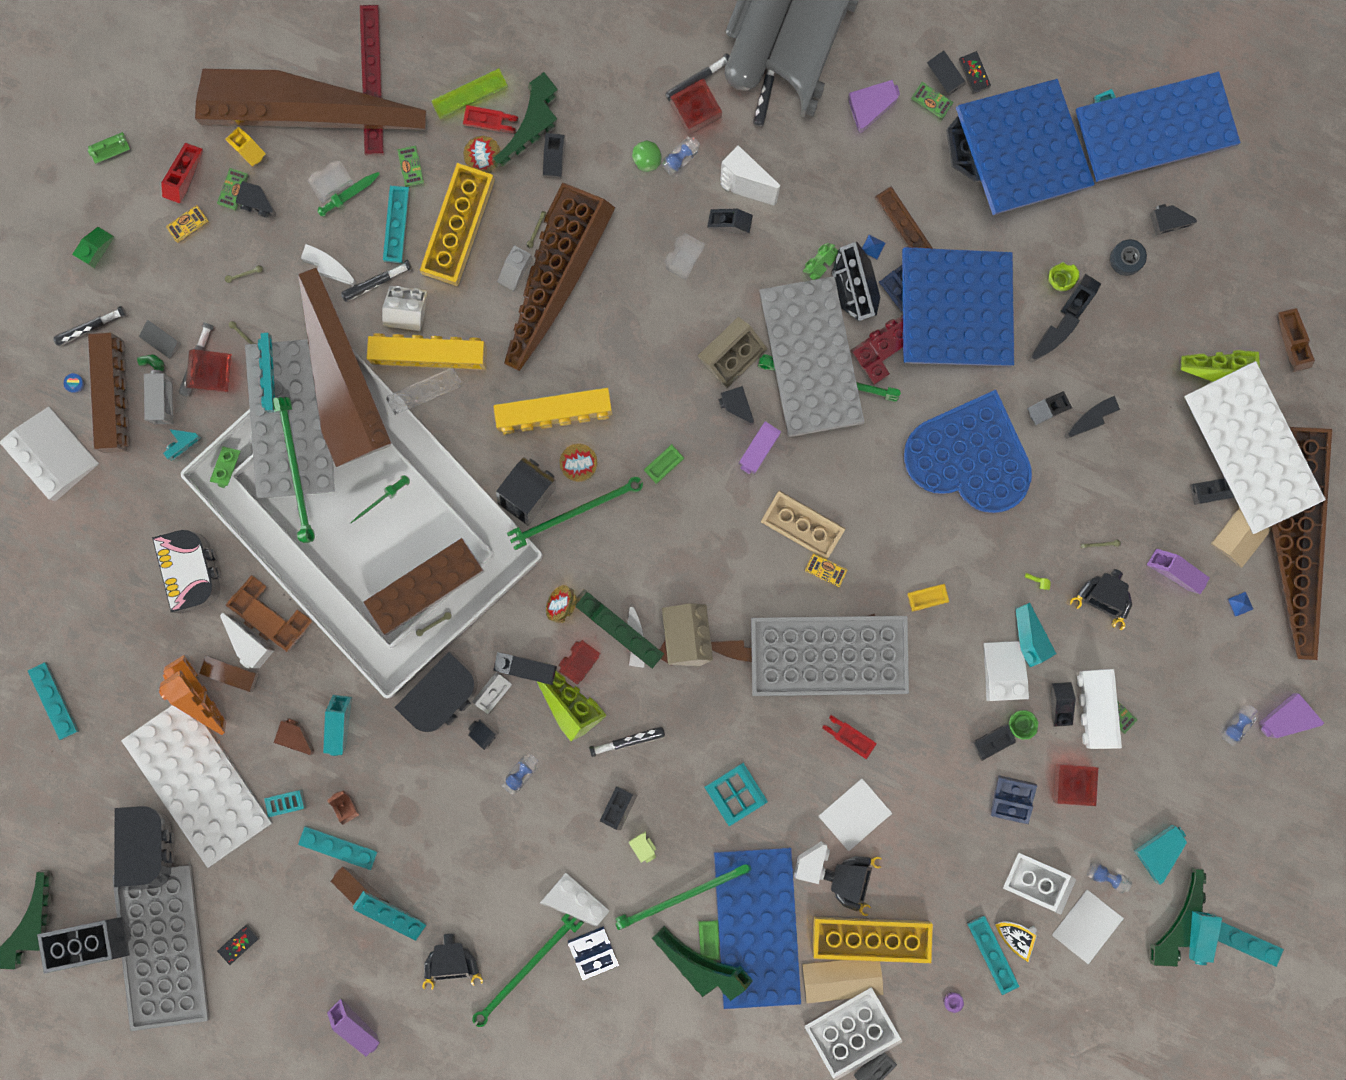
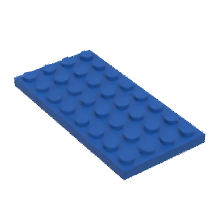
(1157, 126)
(759, 926)

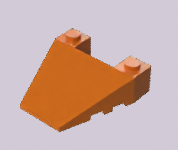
(189, 696)

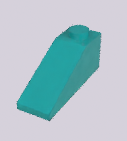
(1032, 636)

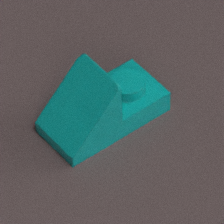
(185, 441)

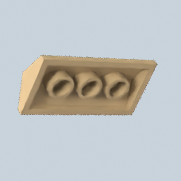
(803, 525)
(1237, 539)
(841, 979)

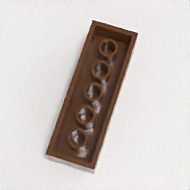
(108, 392)
(424, 586)

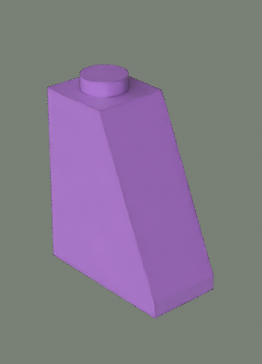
(872, 103)
(759, 448)
(1178, 570)
(1290, 718)
(352, 1028)

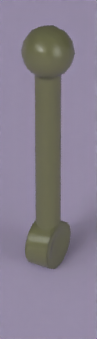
(530, 244)
(229, 279)
(232, 325)
(1116, 543)
(419, 632)

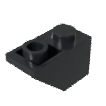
(553, 155)
(254, 198)
(1063, 704)

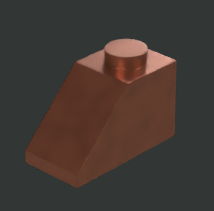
(293, 737)

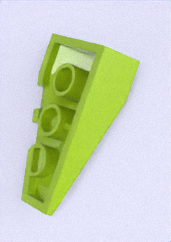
(1217, 366)
(570, 708)

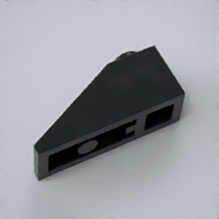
(525, 668)

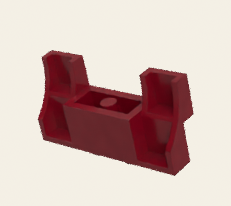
(878, 348)

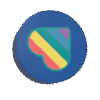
(73, 383)

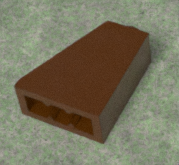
(353, 885)

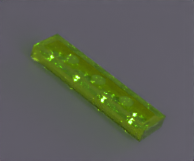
(469, 93)

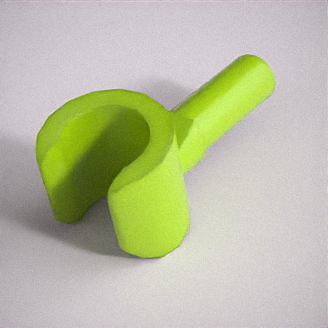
(1044, 583)

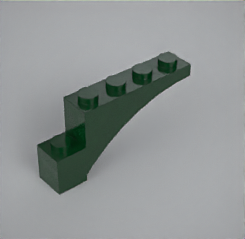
(536, 120)
(618, 629)
(33, 923)
(1165, 950)
(700, 971)

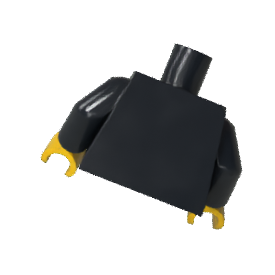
(1107, 595)
(851, 881)
(450, 962)

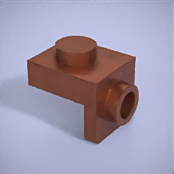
(343, 807)

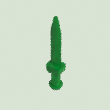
(338, 200)
(390, 491)

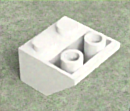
(404, 308)
(810, 863)

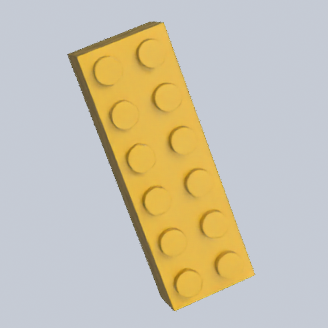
(457, 224)
(427, 352)
(553, 410)
(872, 939)

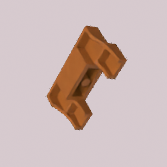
(264, 619)

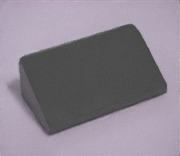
(159, 339)
(876, 1068)

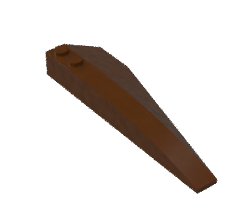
(566, 245)
(343, 398)

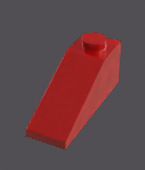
(181, 173)

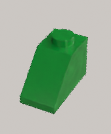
(93, 246)

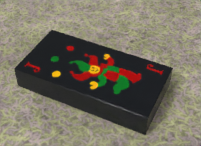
(974, 72)
(238, 944)

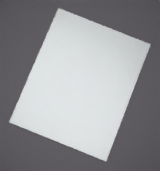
(855, 814)
(1087, 926)

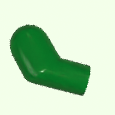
(151, 360)

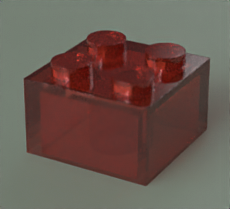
(696, 107)
(208, 371)
(579, 662)
(1075, 784)

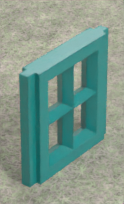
(750, 785)

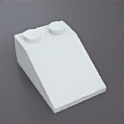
(246, 644)
(1005, 671)
(1039, 883)

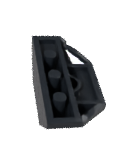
(960, 152)
(856, 282)

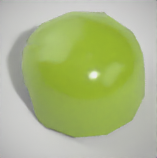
(1063, 276)

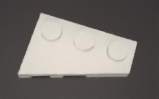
(574, 900)

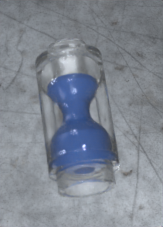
(673, 161)
(1235, 732)
(515, 781)
(1100, 873)

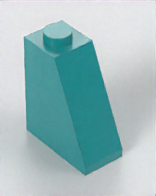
(336, 725)
(1162, 852)
(1204, 937)

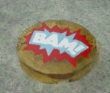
(480, 153)
(578, 462)
(560, 604)

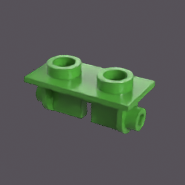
(108, 148)
(826, 253)
(225, 466)

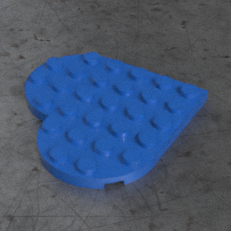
(971, 453)

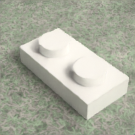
(492, 693)

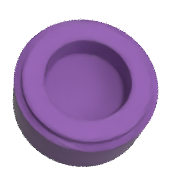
(953, 1002)

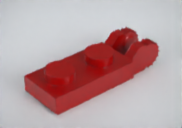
(488, 119)
(851, 738)

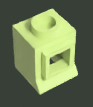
(643, 847)

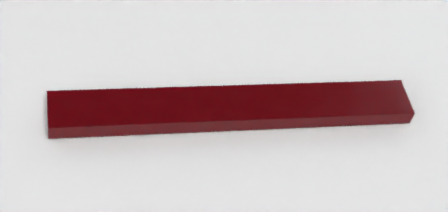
(371, 71)

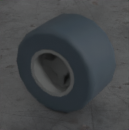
(1128, 257)

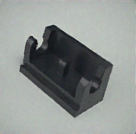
(946, 72)
(1211, 491)
(994, 742)
(618, 808)

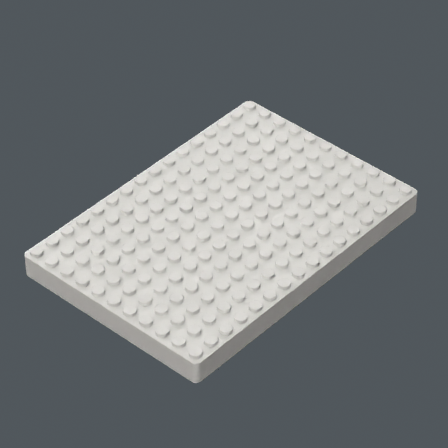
(363, 557)

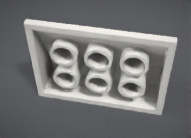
(747, 178)
(49, 453)
(1099, 709)
(853, 1034)

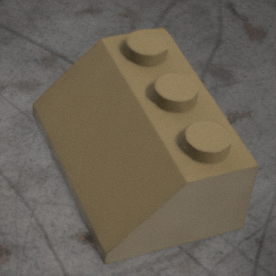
(732, 352)
(687, 634)

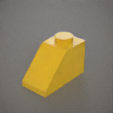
(245, 146)

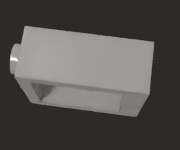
(158, 398)

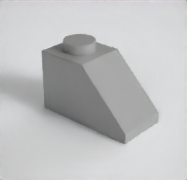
(514, 268)

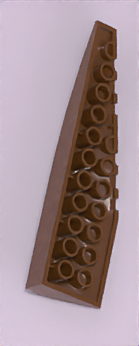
(291, 100)
(1302, 547)

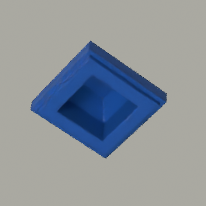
(873, 246)
(1240, 604)

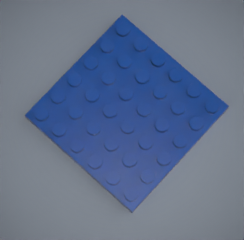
(1025, 146)
(958, 307)

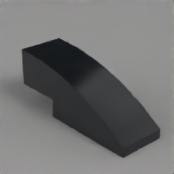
(1054, 336)
(1093, 417)

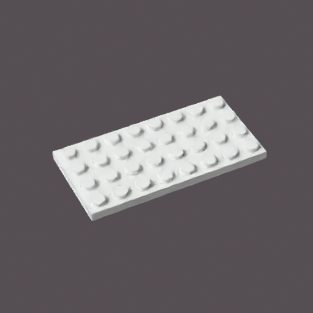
(1254, 447)
(197, 783)

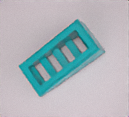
(300, 802)

